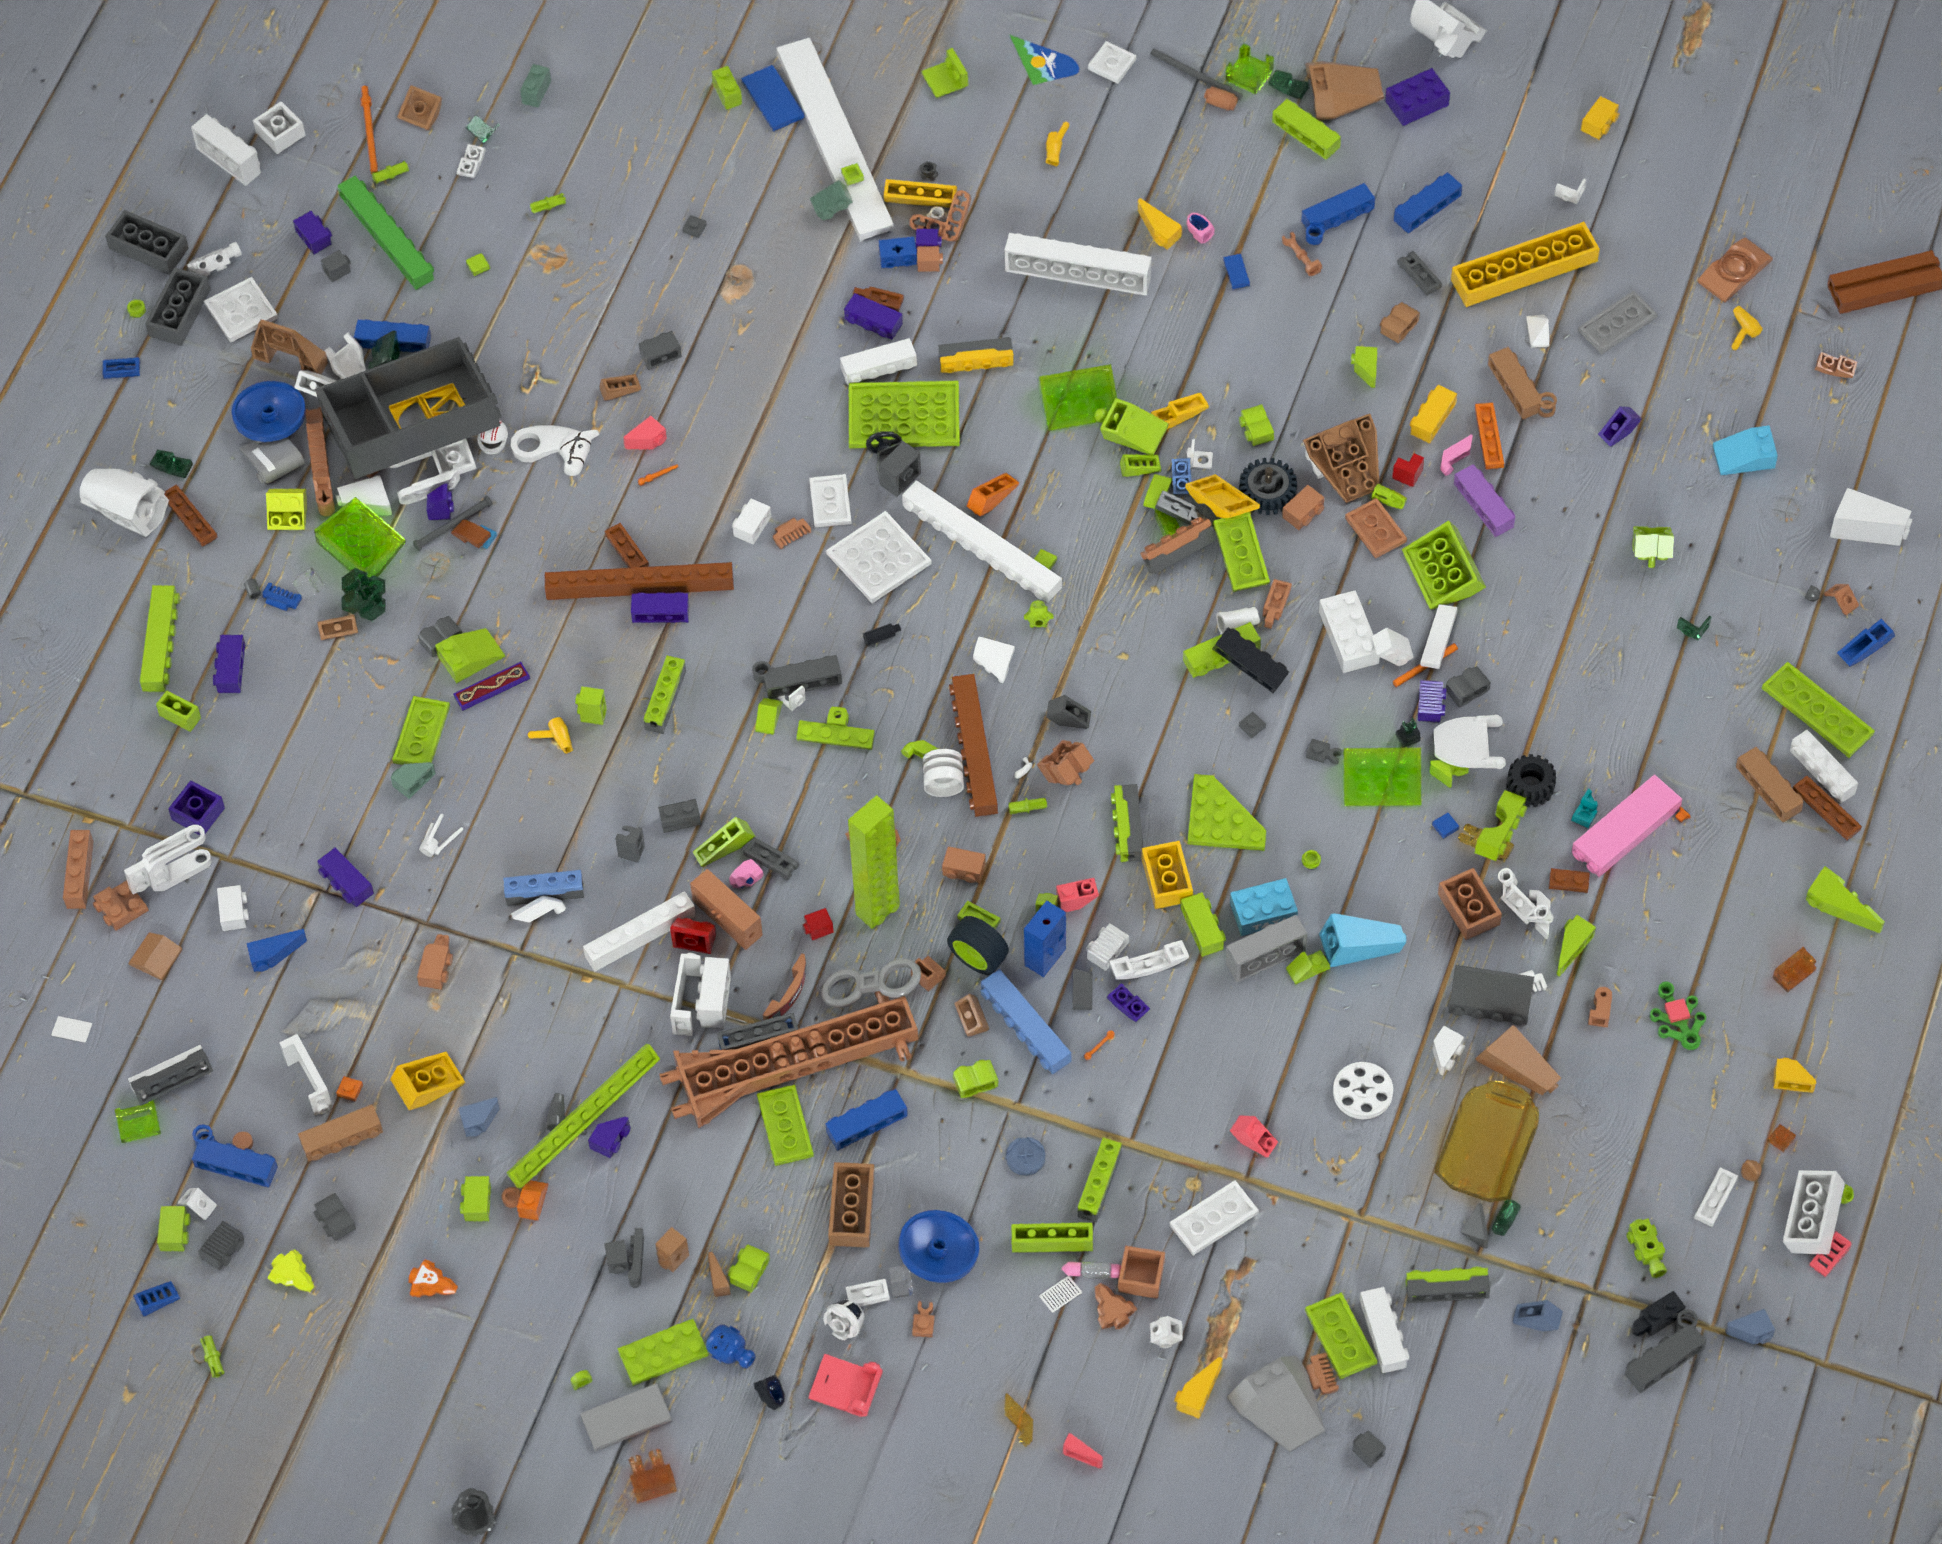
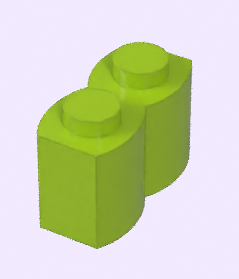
(1256, 425)
(975, 1078)
(749, 1268)

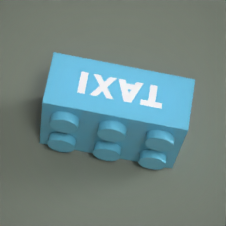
(1262, 906)

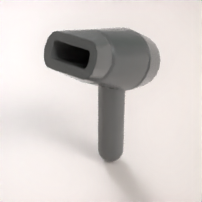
(557, 1112)

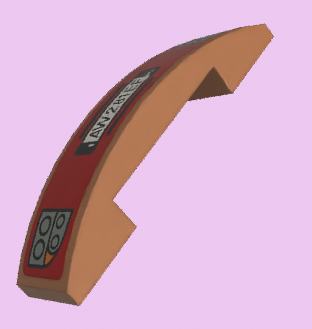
(780, 1008)

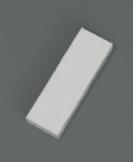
(1716, 1197)

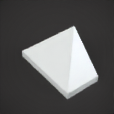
(1538, 330)

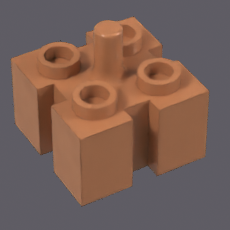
(1065, 763)

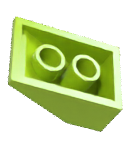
(468, 653)

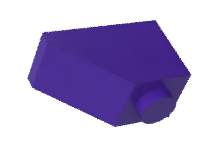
(1620, 425)

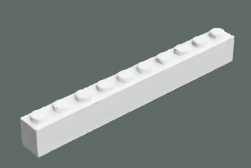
(982, 541)

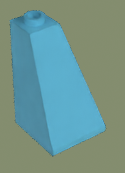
(1358, 939)

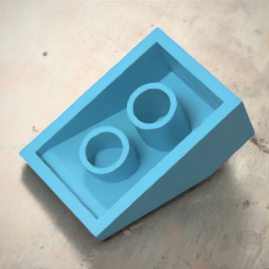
(1746, 451)

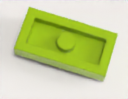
(971, 909)

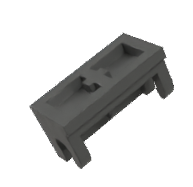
(632, 845)

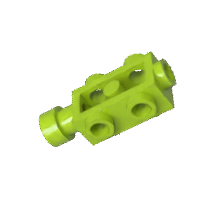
(1642, 1241)

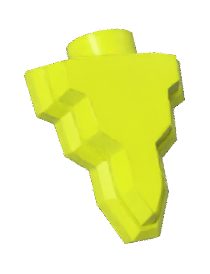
(291, 1271)

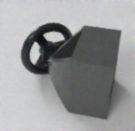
(896, 464)

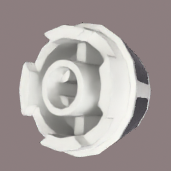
(844, 1319)

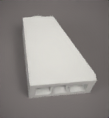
(369, 492)

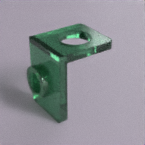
(481, 129)
(1691, 630)

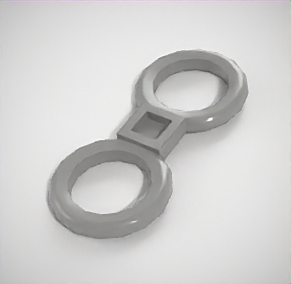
(871, 982)

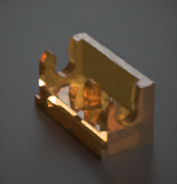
(1795, 969)

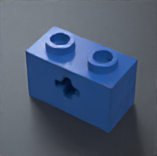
(897, 252)

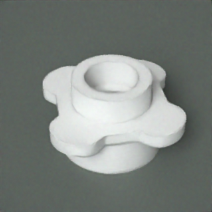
(937, 211)

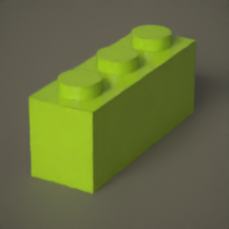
(1202, 924)

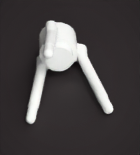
(430, 845)

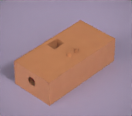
(726, 909)

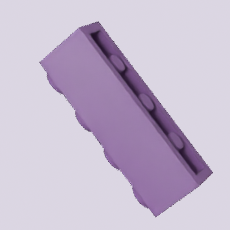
(1484, 500)

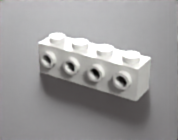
(878, 361)
(1823, 766)
(1383, 1329)

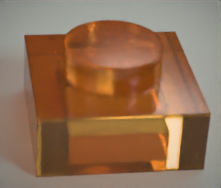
(1781, 1138)

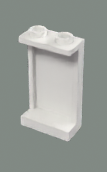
(294, 1051)

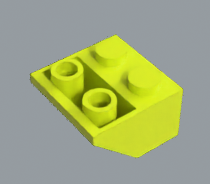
(286, 509)

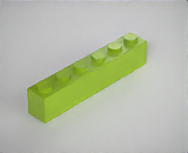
(159, 638)

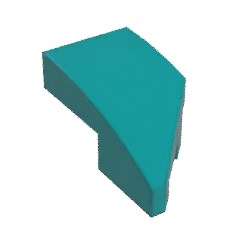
(1586, 810)

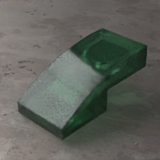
(1286, 84)

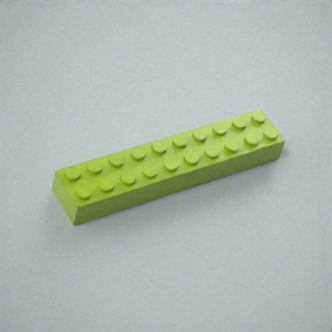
(874, 862)

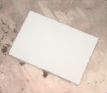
(830, 500)

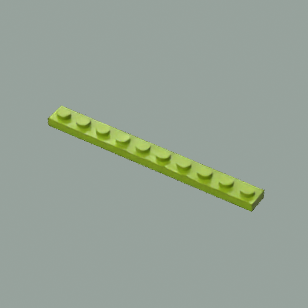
(583, 1116)

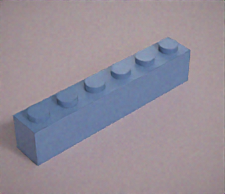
(1025, 1021)

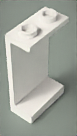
(682, 1020)

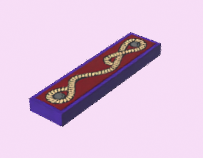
(491, 686)

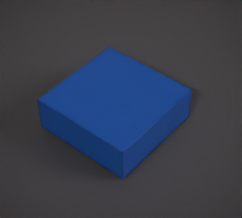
(1445, 825)

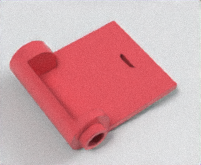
(848, 1385)

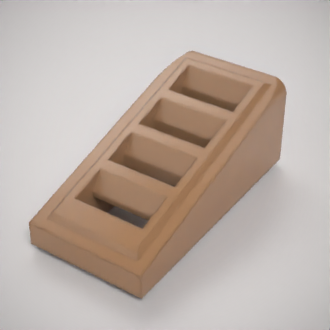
(610, 392)
(720, 1284)

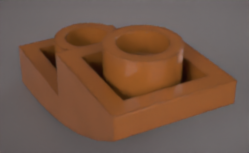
(471, 532)

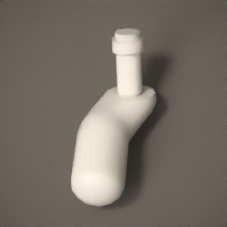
(1021, 772)

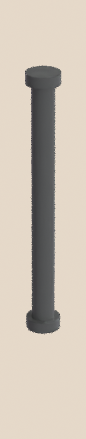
(452, 523)

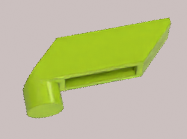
(919, 748)

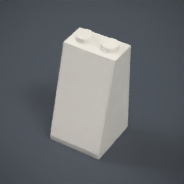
(1870, 520)

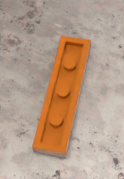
(1489, 435)

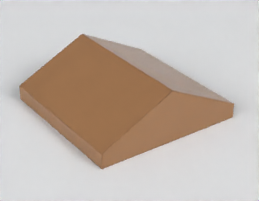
(420, 108)
(155, 955)

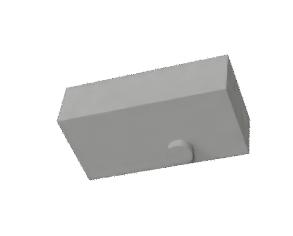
(1266, 948)

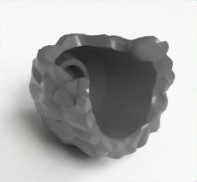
(473, 1513)

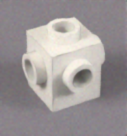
(1166, 1331)

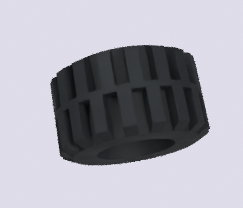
(1536, 768)

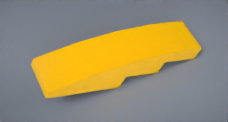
(1182, 409)

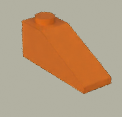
(990, 494)

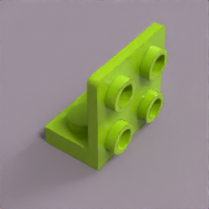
(947, 75)

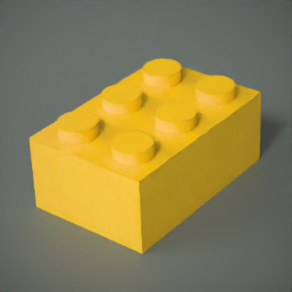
(1166, 874)

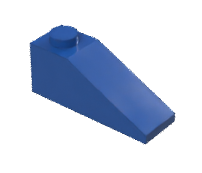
(272, 950)

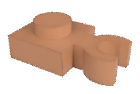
(923, 1322)

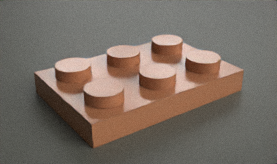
(1376, 528)

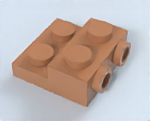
(119, 905)

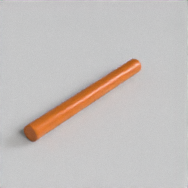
(1418, 669)

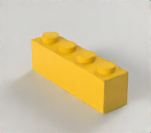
(919, 193)

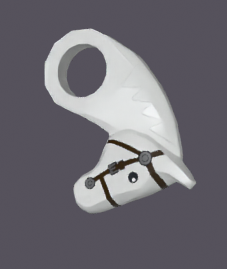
(570, 444)

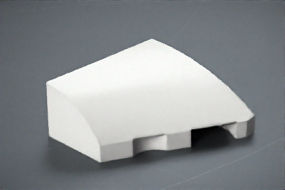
(994, 657)

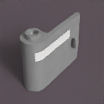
(272, 458)

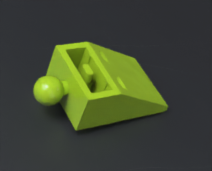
(1131, 426)

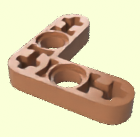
(944, 227)

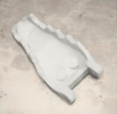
(347, 360)

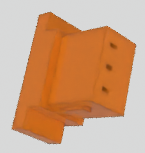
(1682, 814)

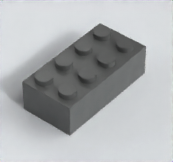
(147, 242)
(178, 306)

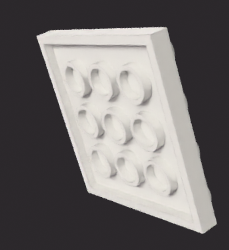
(878, 557)

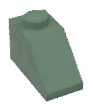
(412, 777)

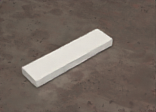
(1439, 636)

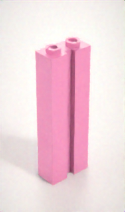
(1626, 826)

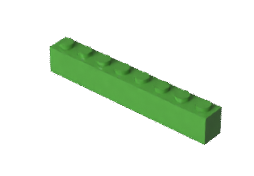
(385, 232)

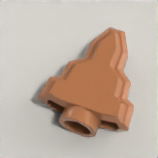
(1112, 1308)

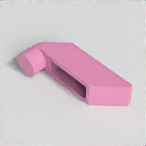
(1455, 454)

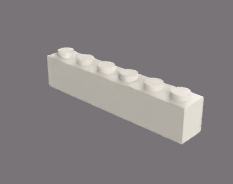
(638, 931)

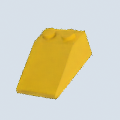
(426, 1079)

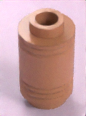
(1220, 98)

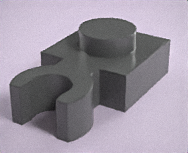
(1321, 751)

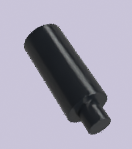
(881, 633)

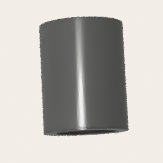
(252, 589)

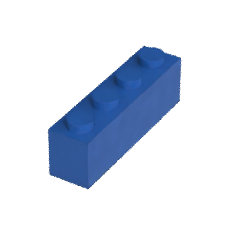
(1427, 202)
(410, 336)
(866, 1119)

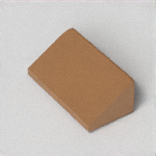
(337, 627)
(971, 1015)

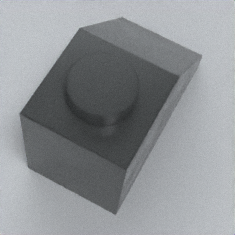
(1068, 713)

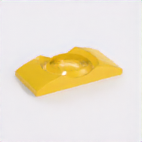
(1220, 497)

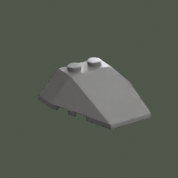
(1280, 1402)

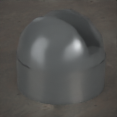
(1813, 593)

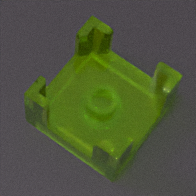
(1249, 71)

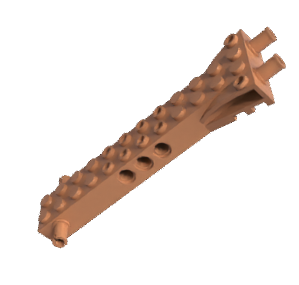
(722, 1076)

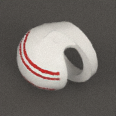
(493, 436)

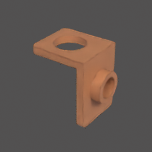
(1844, 597)

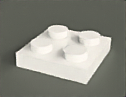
(1112, 62)

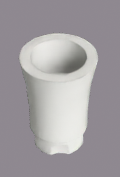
(1237, 618)

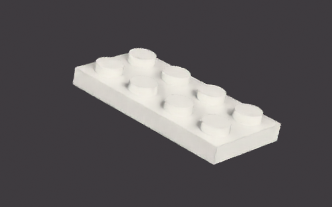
(1214, 1217)

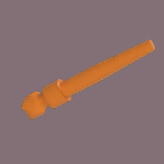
(648, 478)

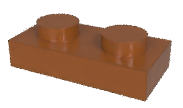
(1569, 880)

